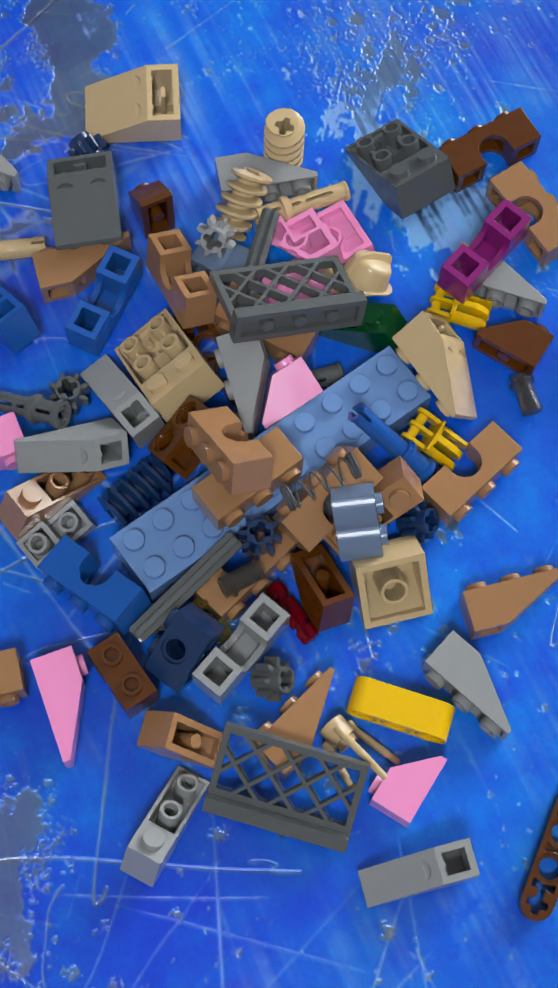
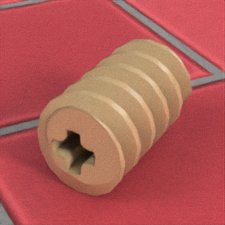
(284, 136)
(243, 199)

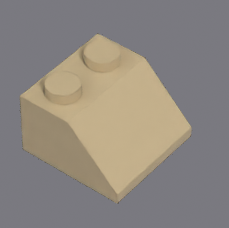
(392, 585)

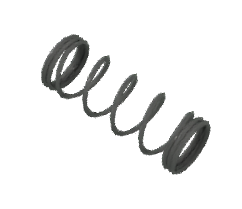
(352, 465)

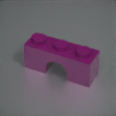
(474, 264)

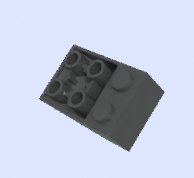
(402, 167)
(84, 200)

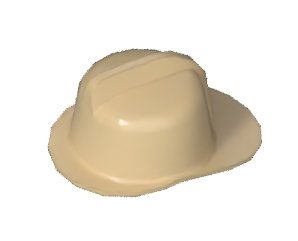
(368, 272)

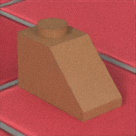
(179, 738)

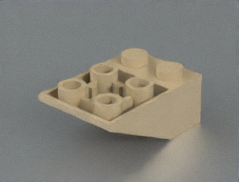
(135, 105)
(440, 362)
(167, 365)

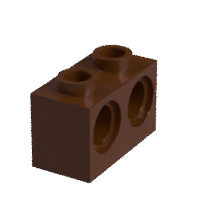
(170, 442)
(123, 675)

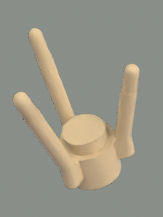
(343, 735)

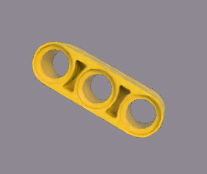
(400, 709)

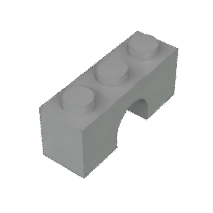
(253, 637)

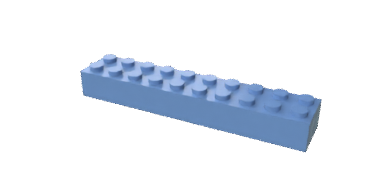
(176, 531)

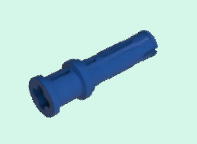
(392, 442)

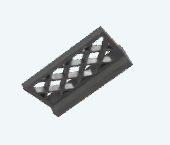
(290, 314)
(277, 816)

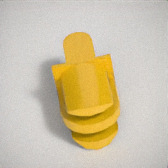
(471, 314)
(437, 440)

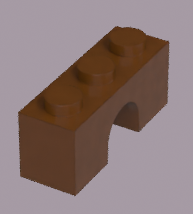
(508, 135)

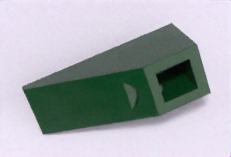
(377, 329)

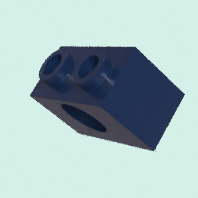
(197, 633)

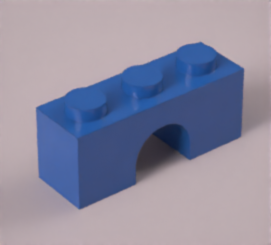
(115, 284)
(114, 602)

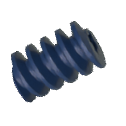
(137, 490)

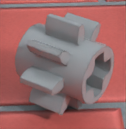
(207, 238)

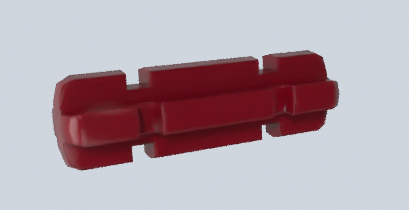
(298, 619)

